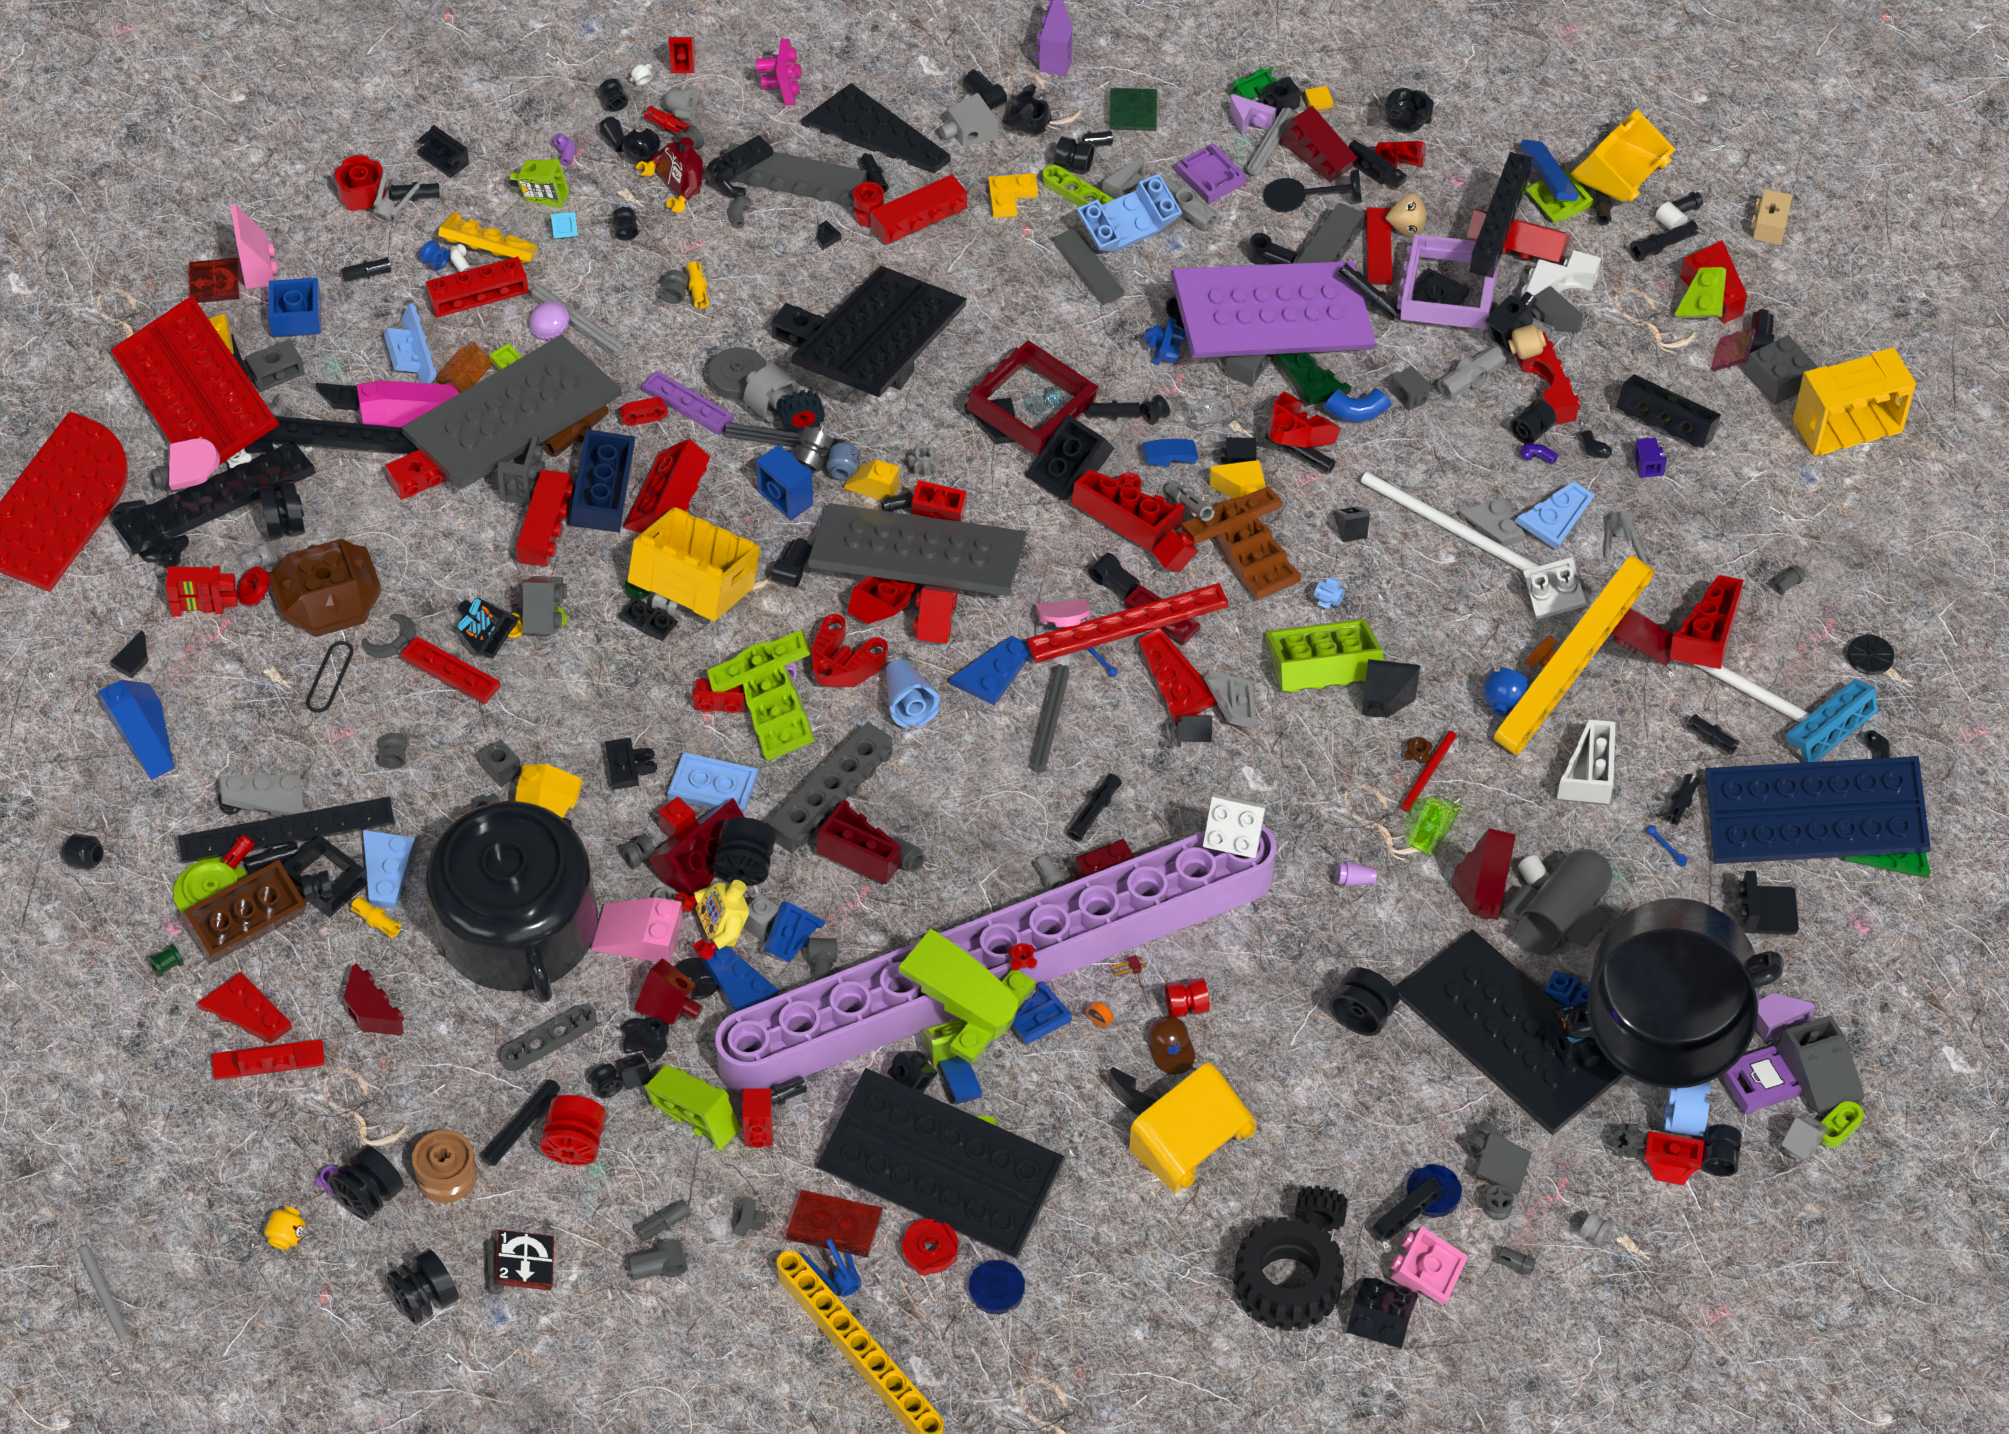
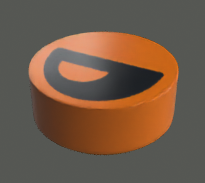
(1100, 1014)

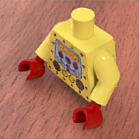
(721, 913)

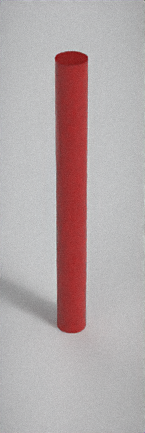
(1428, 771)

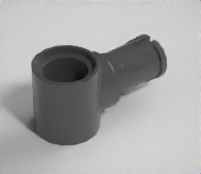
(822, 955)

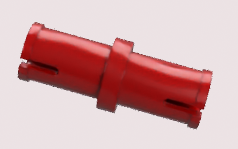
(665, 120)

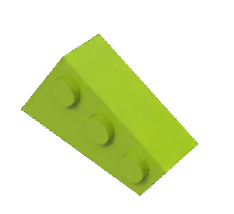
(696, 1103)

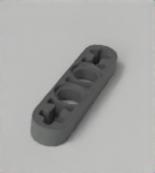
(546, 1034)

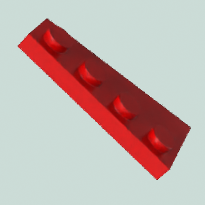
(1176, 678)

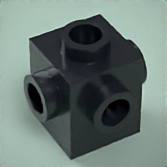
(912, 1070)

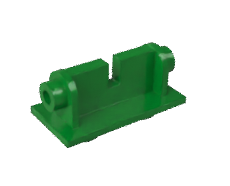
(1259, 79)

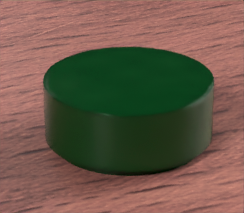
(633, 590)

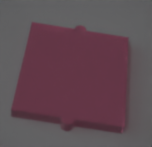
(1733, 349)

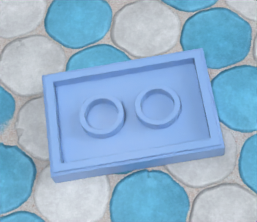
(712, 782)

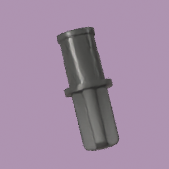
(663, 1220)

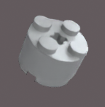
(767, 389)

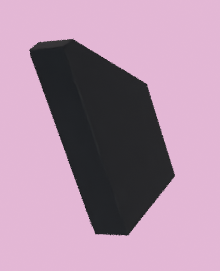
(339, 396)
(132, 657)

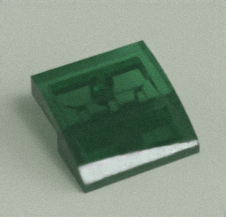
(1133, 109)

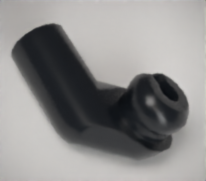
(728, 190)
(126, 508)
(1877, 743)

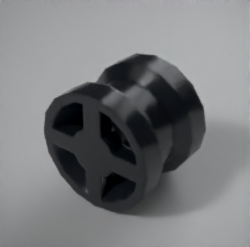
(1155, 409)
(606, 1080)

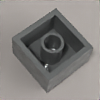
(1779, 369)

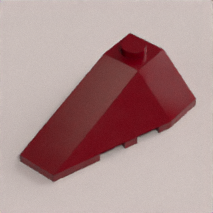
(689, 856)
(1484, 874)

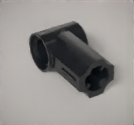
(991, 94)
(1264, 251)
(1763, 324)
(790, 567)
(1109, 571)

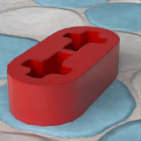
(643, 411)

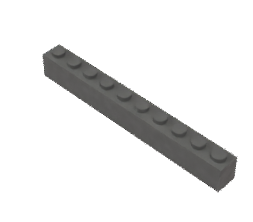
(1328, 245)

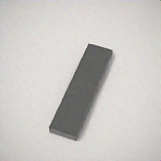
(1088, 266)

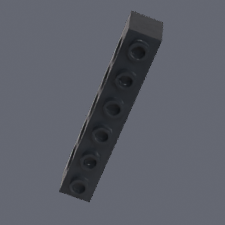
(1501, 214)
(795, 326)

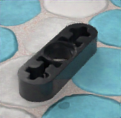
(1408, 1210)

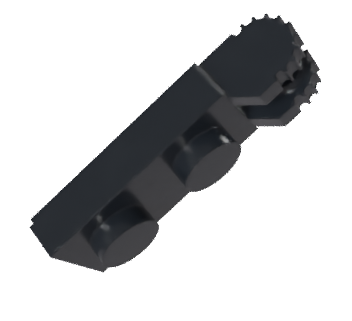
(740, 158)

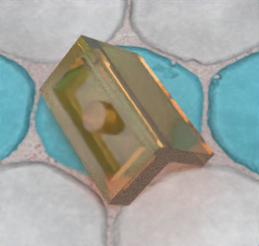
(464, 368)

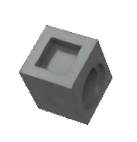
(1410, 388)
(502, 771)

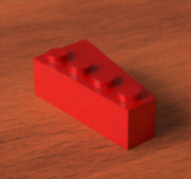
(1126, 509)

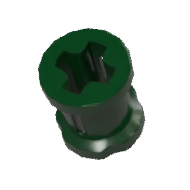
(165, 960)

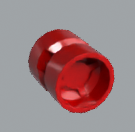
(866, 198)
(1187, 997)

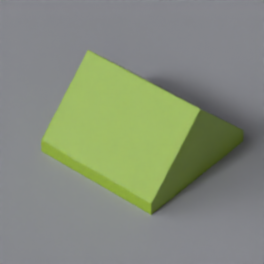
(939, 1038)

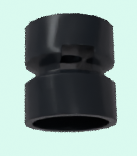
(1075, 155)
(1533, 421)
(1721, 1150)

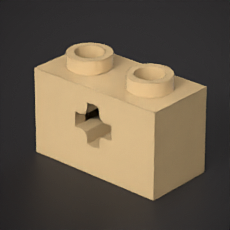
(1772, 216)

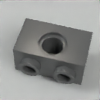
(274, 365)

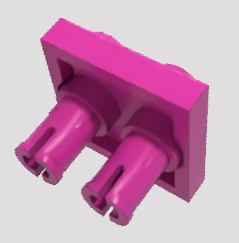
(786, 71)

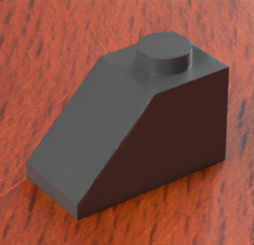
(1556, 311)

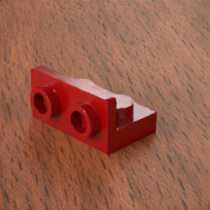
(708, 700)

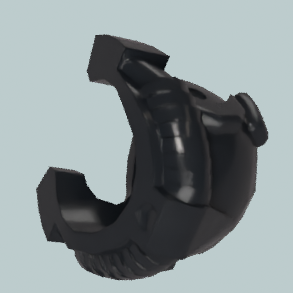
(1029, 113)

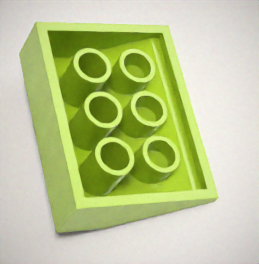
(1322, 654)

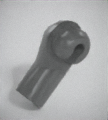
(739, 204)

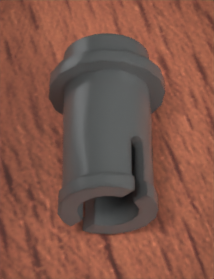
(1793, 576)
(1517, 1260)

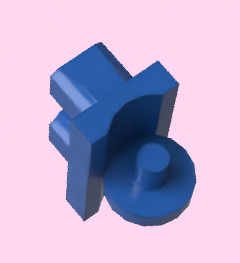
(1162, 341)

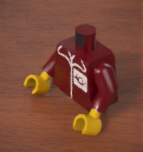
(680, 169)

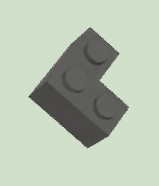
(541, 604)

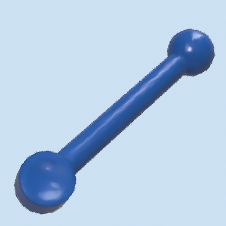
(1112, 671)
(1681, 859)

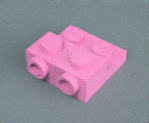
(1428, 1265)

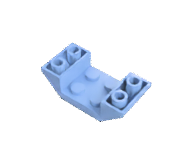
(1130, 216)

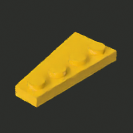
(490, 239)

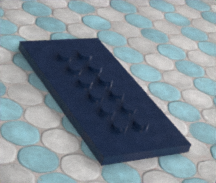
(1817, 810)

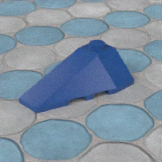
(141, 723)

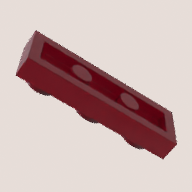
(1180, 631)

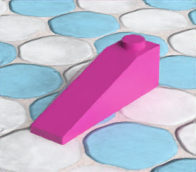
(400, 402)

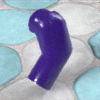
(1541, 451)

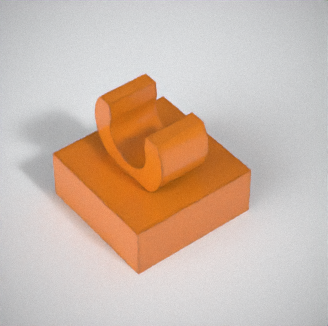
(1542, 653)

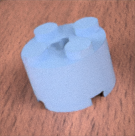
(1687, 1110)

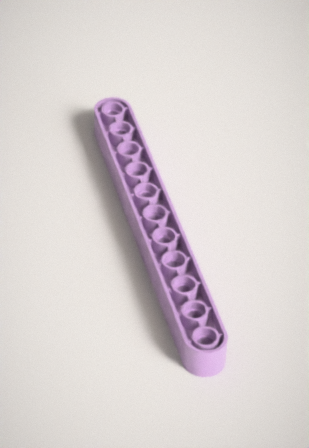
(1066, 927)

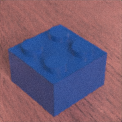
(294, 307)
(784, 482)

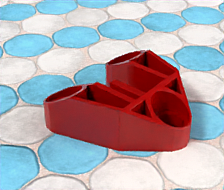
(1294, 428)
(843, 665)

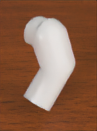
(456, 254)

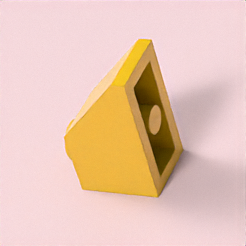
(1237, 478)
(875, 479)

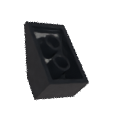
(1068, 457)

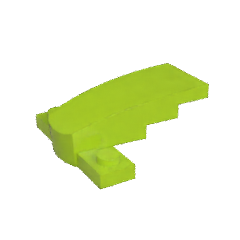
(770, 692)
(966, 991)

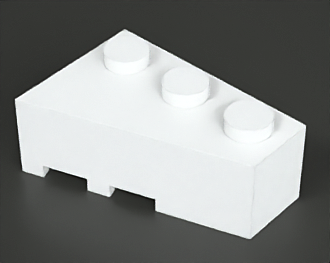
(1592, 765)

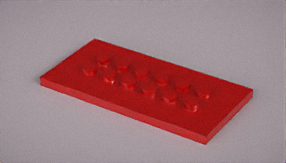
(194, 381)

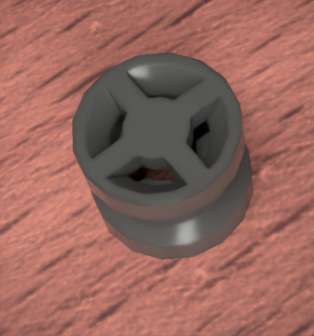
(693, 133)
(1504, 1197)

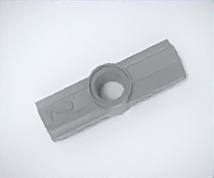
(1191, 206)
(1471, 372)

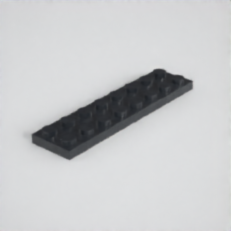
(212, 498)

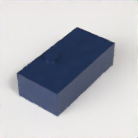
(602, 481)

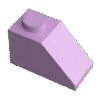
(1780, 1013)

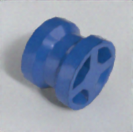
(435, 255)

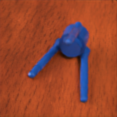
(845, 1280)

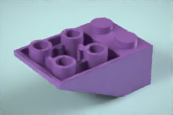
(1055, 40)

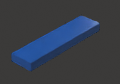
(1549, 170)

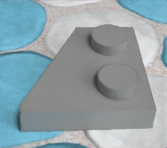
(1233, 697)

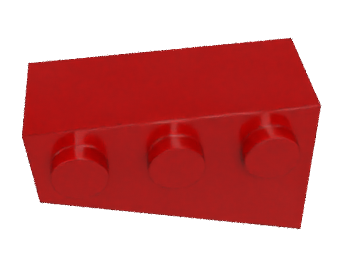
(1734, 292)

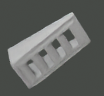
(1124, 180)

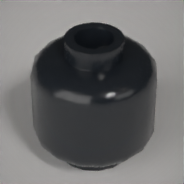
(82, 851)

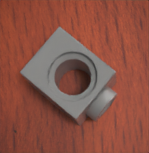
(761, 917)
(1804, 1137)

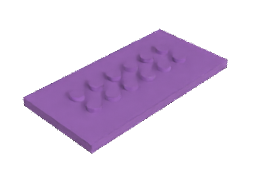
(1270, 310)

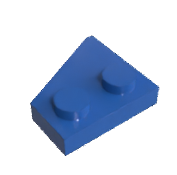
(790, 931)

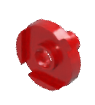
(926, 1261)

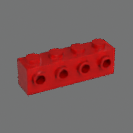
(918, 209)
(477, 287)
(545, 517)

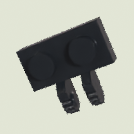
(622, 762)

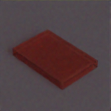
(845, 1222)

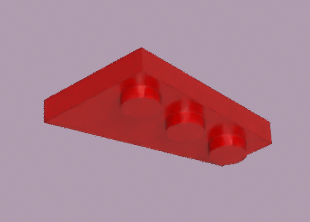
(247, 1007)

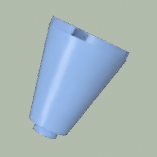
(910, 695)

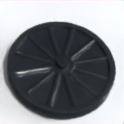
(1870, 654)
(697, 972)

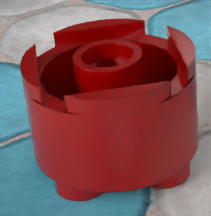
(358, 182)

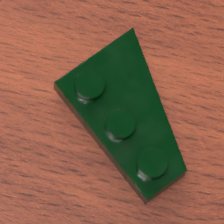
(1308, 378)

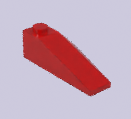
(879, 598)

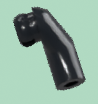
(1594, 447)

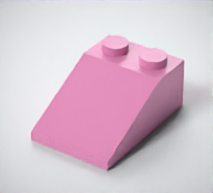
(253, 250)
(639, 928)

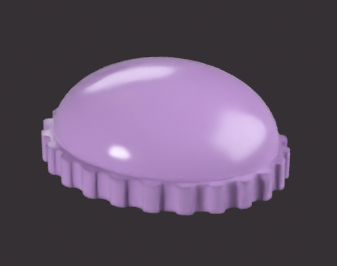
(549, 320)

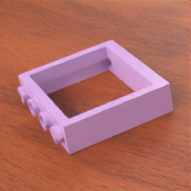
(1438, 313)

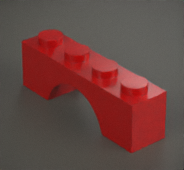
(1560, 392)

